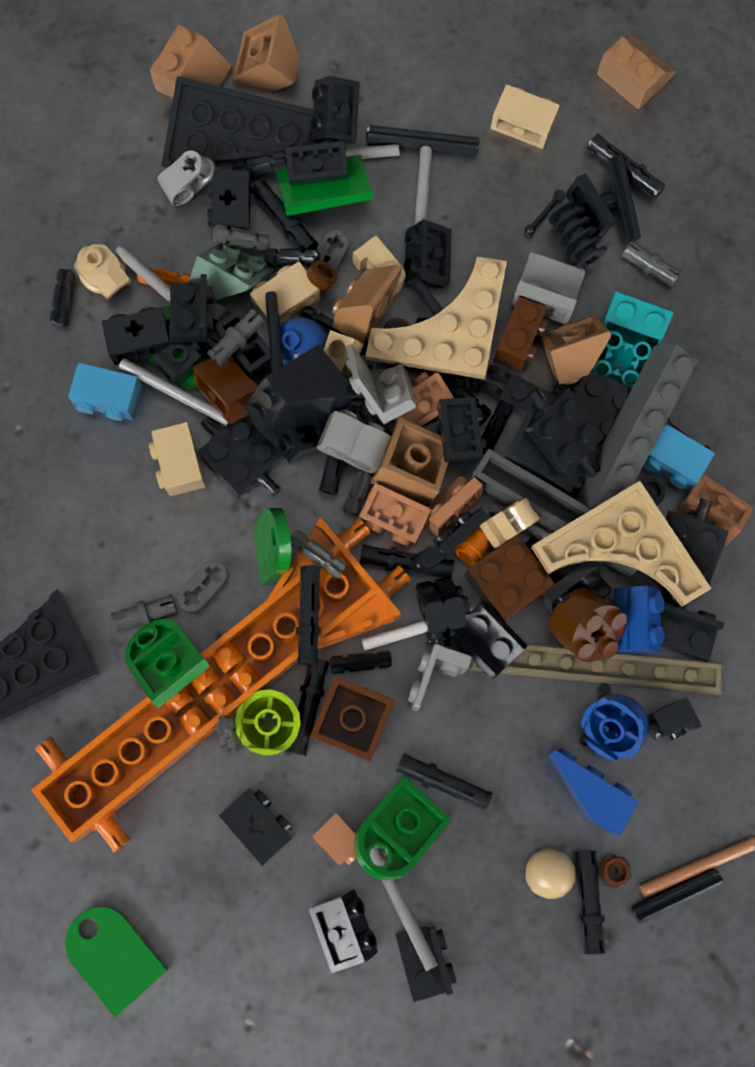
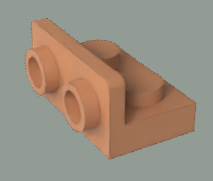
(426, 393)
(452, 503)
(726, 510)
(395, 514)

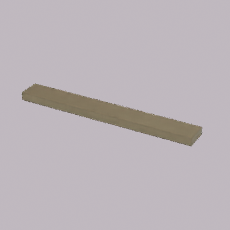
(620, 670)

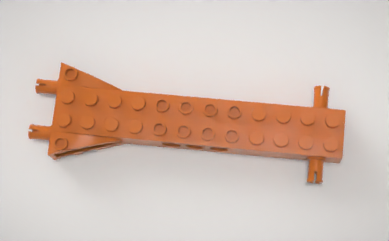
(248, 658)

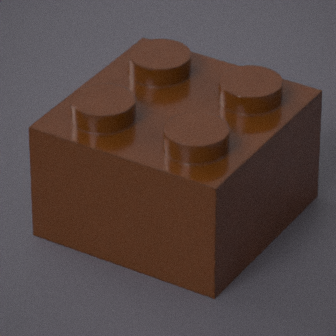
(509, 578)
(352, 718)

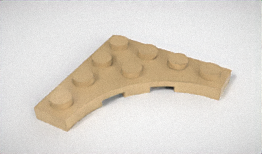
(454, 339)
(626, 532)

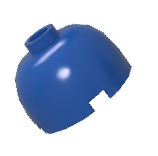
(299, 336)
(615, 726)

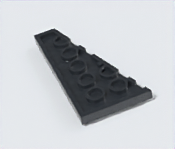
(231, 124)
(42, 659)

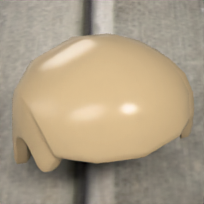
(550, 873)

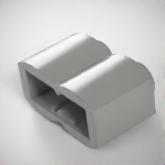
(354, 441)

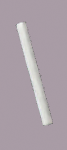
(397, 634)

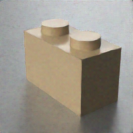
(524, 116)
(292, 291)
(177, 459)

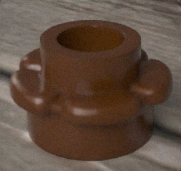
(623, 874)

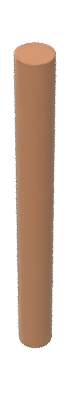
(697, 867)

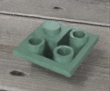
(229, 270)

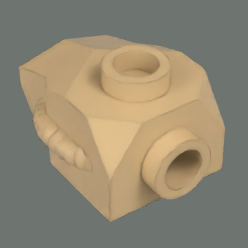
(101, 270)

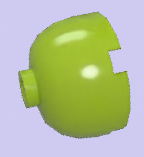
(267, 722)

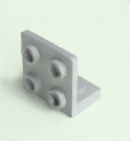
(550, 285)
(386, 394)
(450, 664)

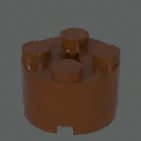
(588, 625)

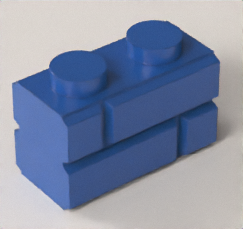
(643, 625)

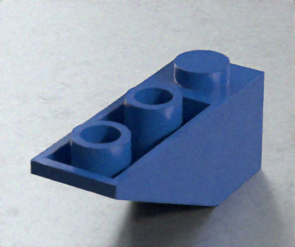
(597, 799)

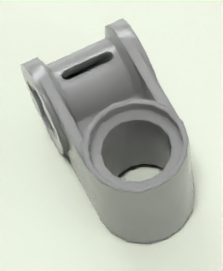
(183, 177)

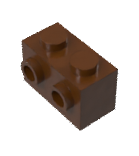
(519, 334)
(225, 387)

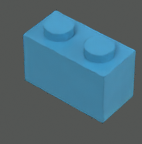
(105, 392)
(678, 458)

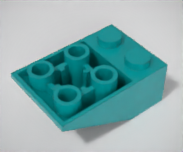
(634, 332)

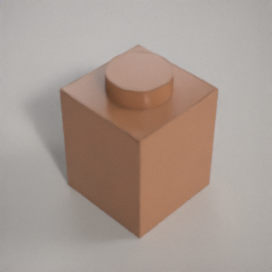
(337, 840)

